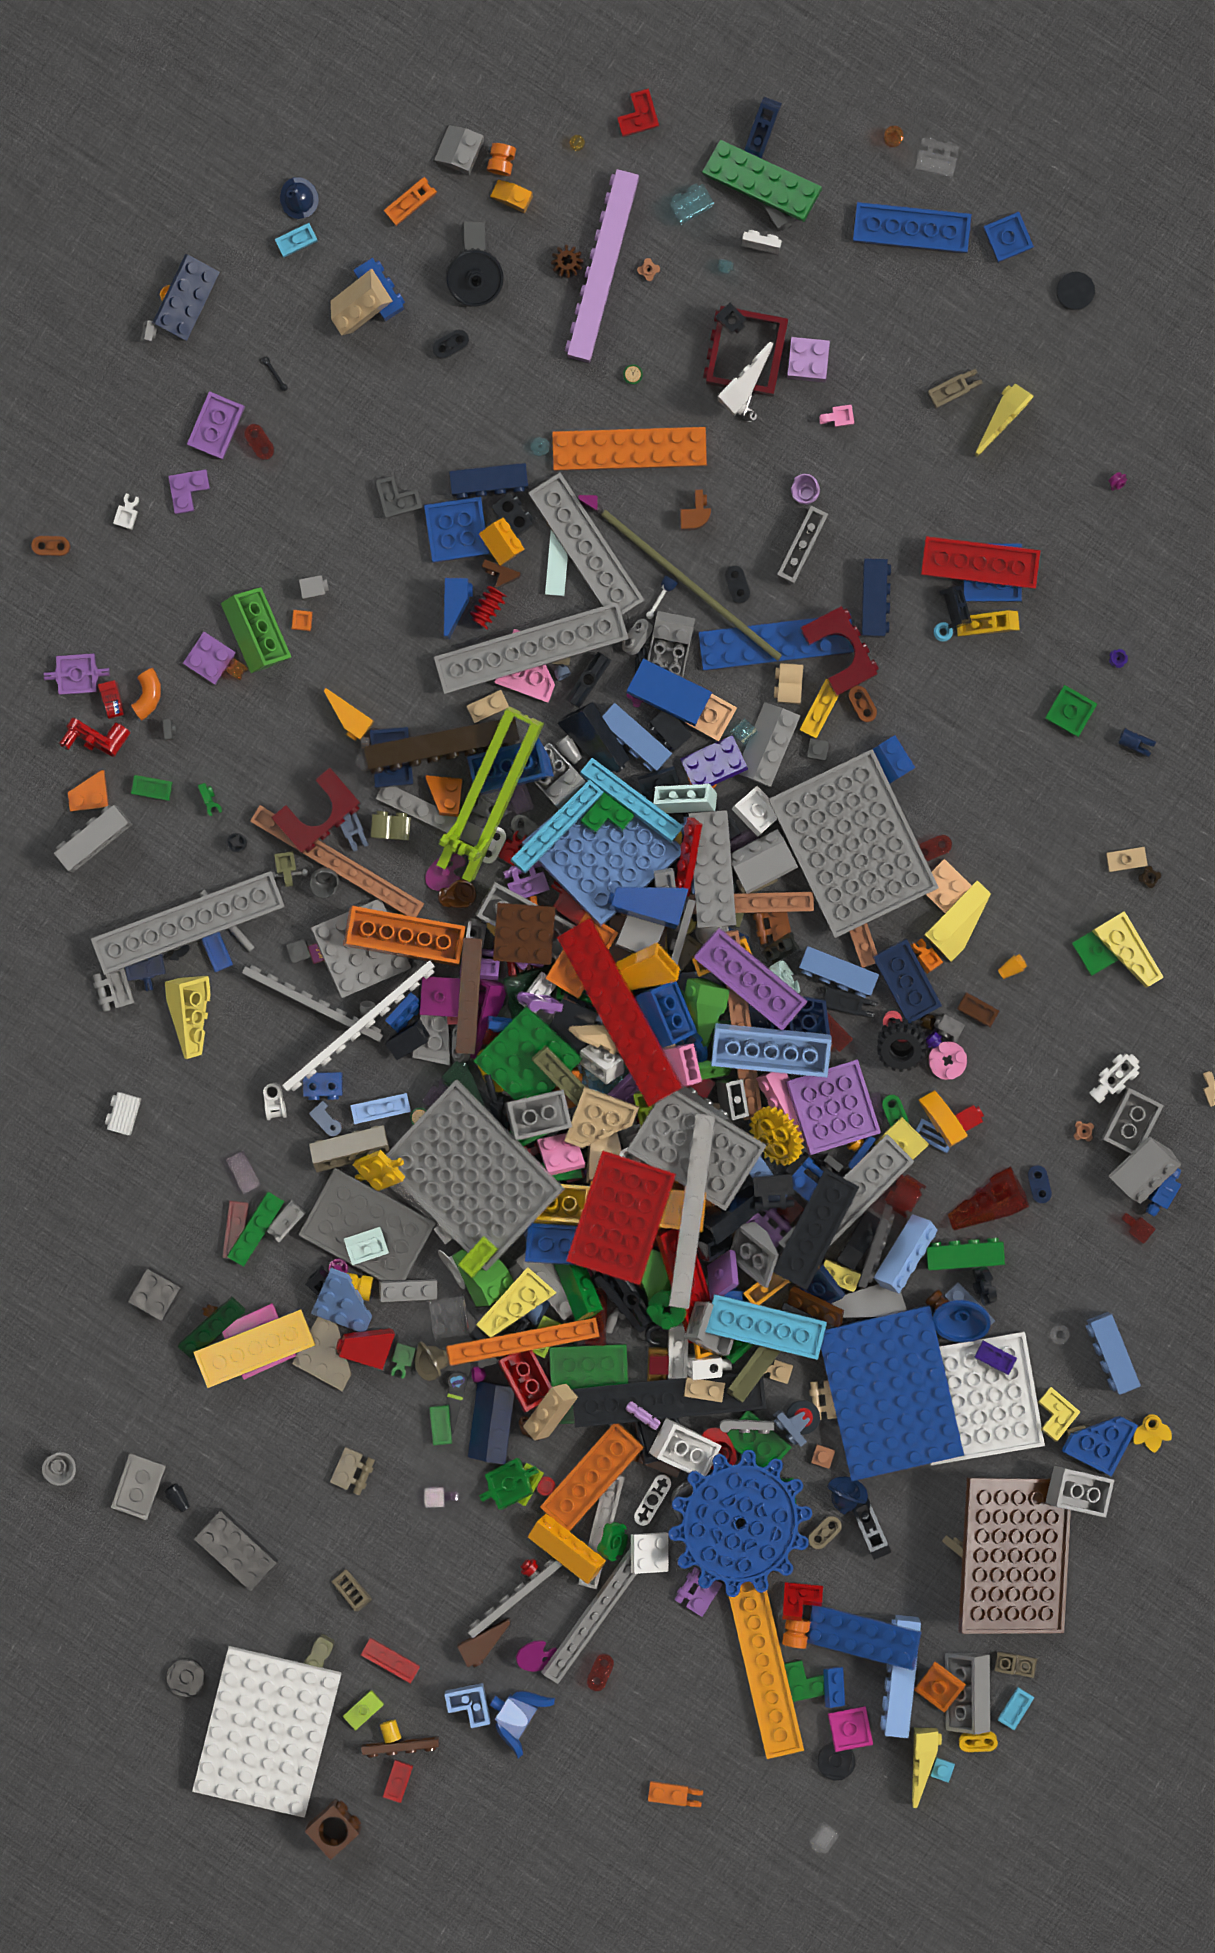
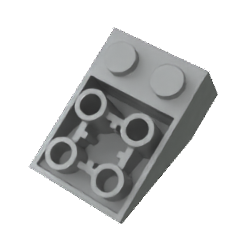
(671, 642)
(565, 781)

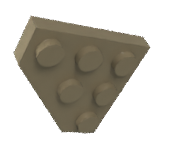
(323, 1358)

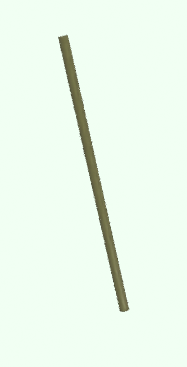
(691, 585)

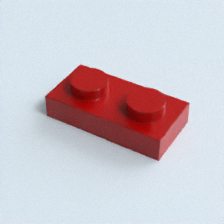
(398, 1781)

